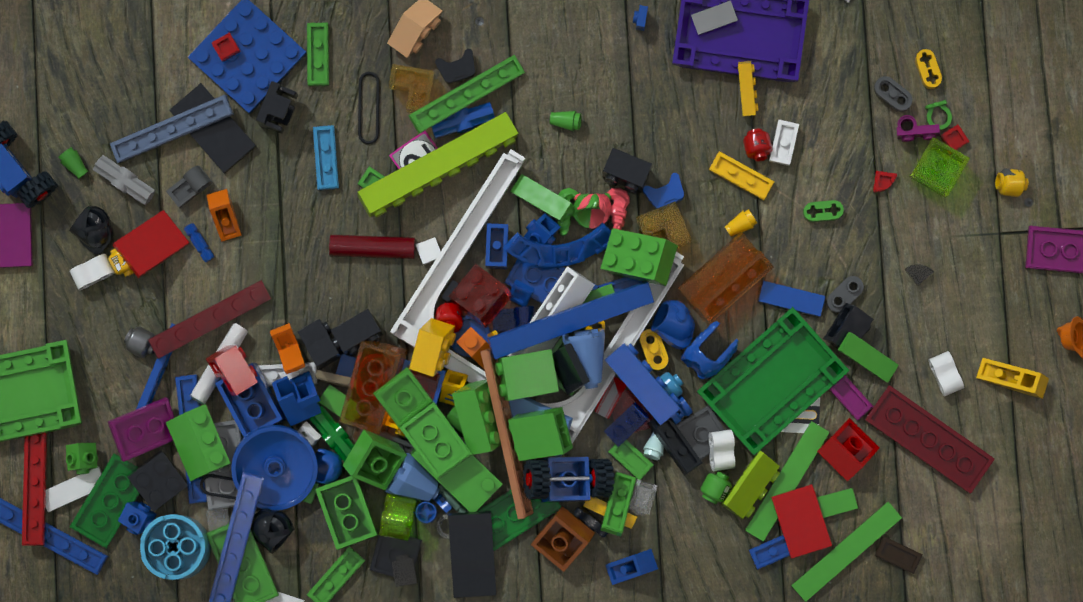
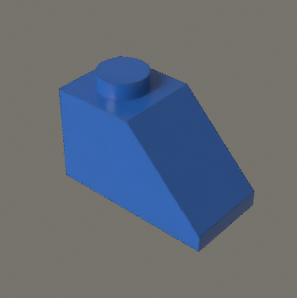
(631, 566)

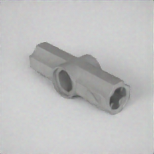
(124, 180)

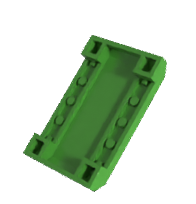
(37, 391)

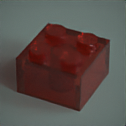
(480, 295)

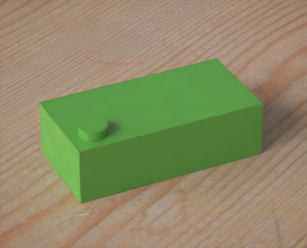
(468, 482)

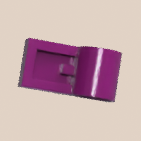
(924, 131)

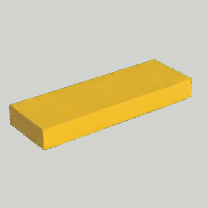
(741, 175)

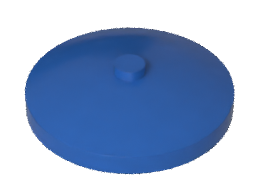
(284, 461)

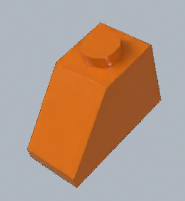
(223, 215)
(472, 344)

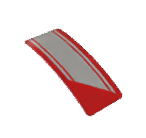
(610, 398)

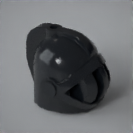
(93, 229)
(271, 528)

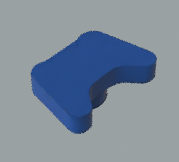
(667, 194)

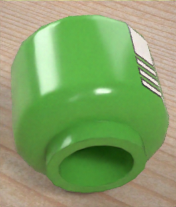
(716, 487)

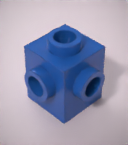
(542, 230)
(136, 517)

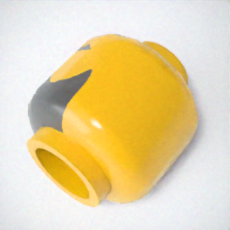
(1011, 182)

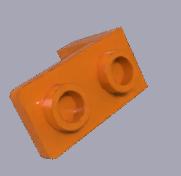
(288, 348)

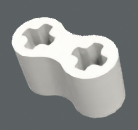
(91, 272)
(946, 373)
(721, 450)

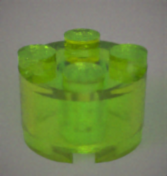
(397, 517)

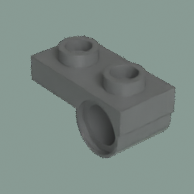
(189, 186)

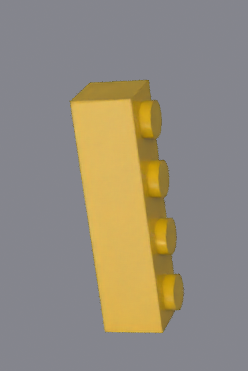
(747, 90)
(599, 506)

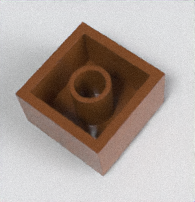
(562, 538)

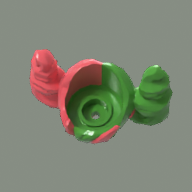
(596, 208)

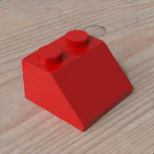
(848, 449)

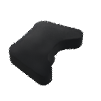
(458, 69)
(589, 520)

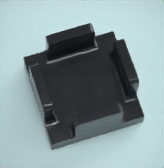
(276, 108)

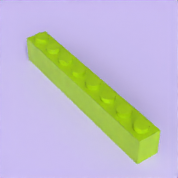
(437, 165)

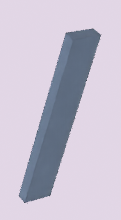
(171, 129)

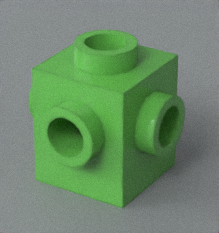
(81, 457)

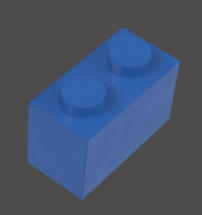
(495, 241)

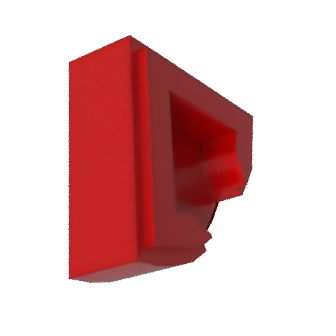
(883, 181)

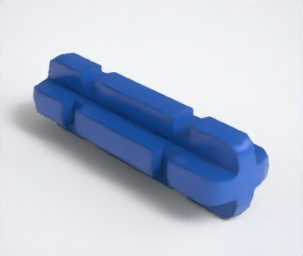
(199, 242)

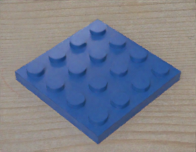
(264, 56)

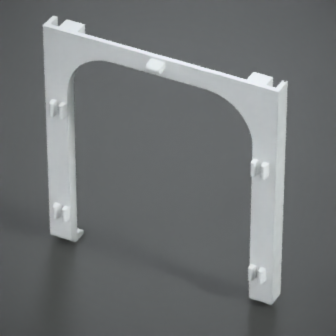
(423, 302)

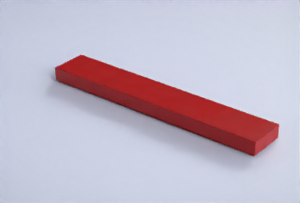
(34, 490)

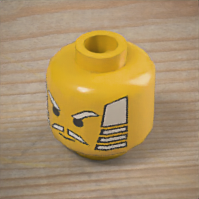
(118, 264)

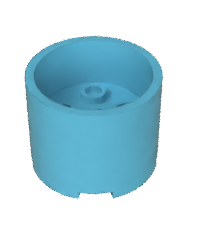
(192, 546)

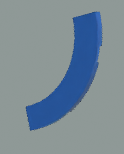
(561, 254)

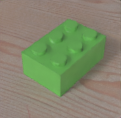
(639, 257)
(477, 417)
(346, 512)

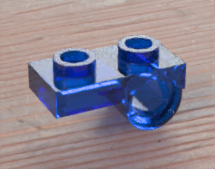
(513, 318)
(627, 424)

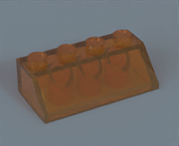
(373, 368)

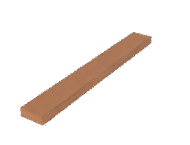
(502, 415)

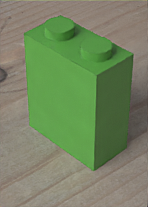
(527, 375)
(540, 434)

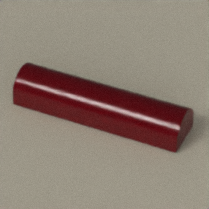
(372, 246)

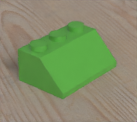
(198, 442)

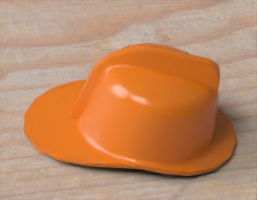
(1072, 335)

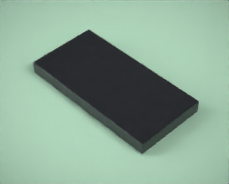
(221, 140)
(472, 554)

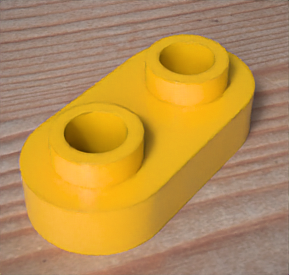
(654, 349)

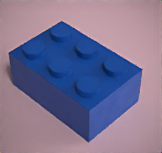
(254, 406)

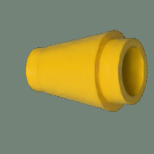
(741, 223)

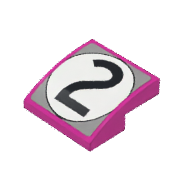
(413, 150)

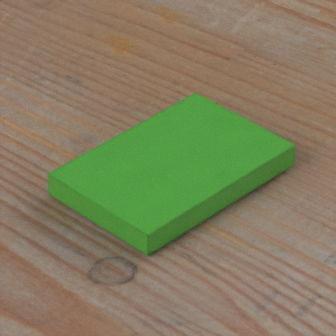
(435, 440)

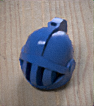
(674, 324)

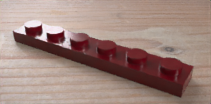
(209, 319)

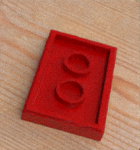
(150, 244)
(801, 521)

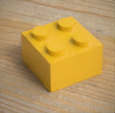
(432, 347)

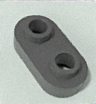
(894, 92)
(845, 293)

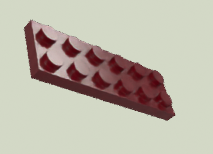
(929, 439)

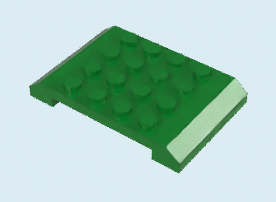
(773, 381)

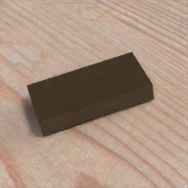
(898, 555)

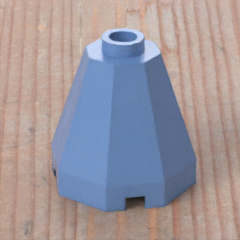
(413, 481)

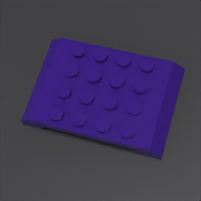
(766, 34)

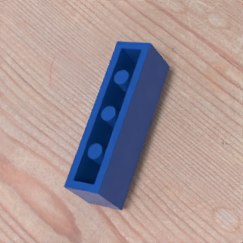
(642, 383)

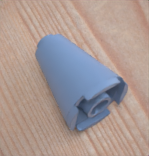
(590, 351)

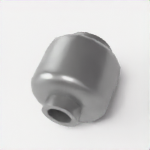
(137, 342)

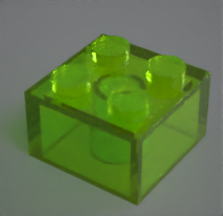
(939, 167)

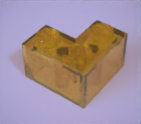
(416, 82)
(665, 220)

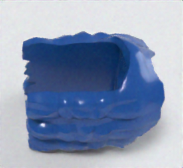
(699, 362)

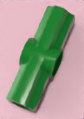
(333, 433)

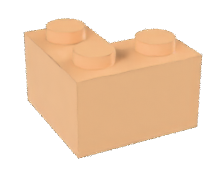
(414, 26)

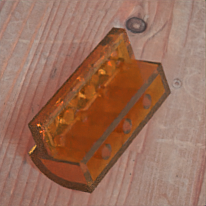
(725, 278)

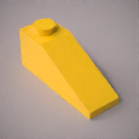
(1013, 377)

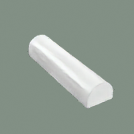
(208, 379)

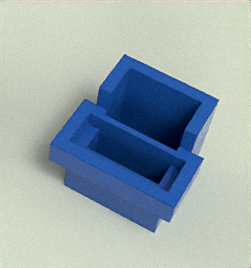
(297, 397)

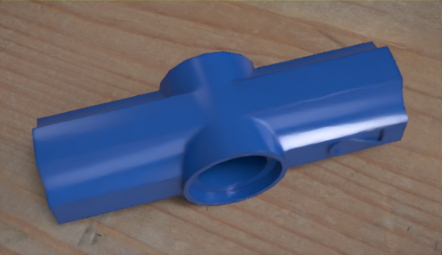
(464, 120)

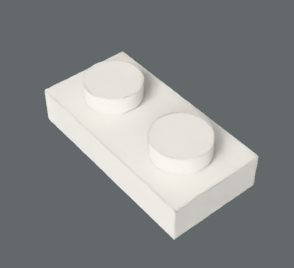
(784, 142)

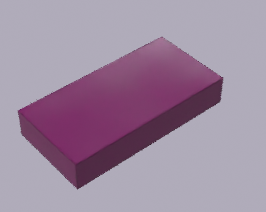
(851, 397)

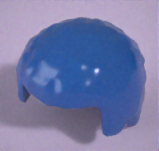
(329, 466)

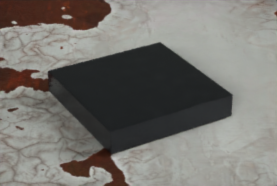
(569, 369)
(388, 549)

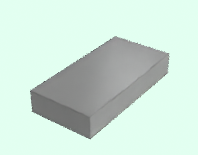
(714, 17)

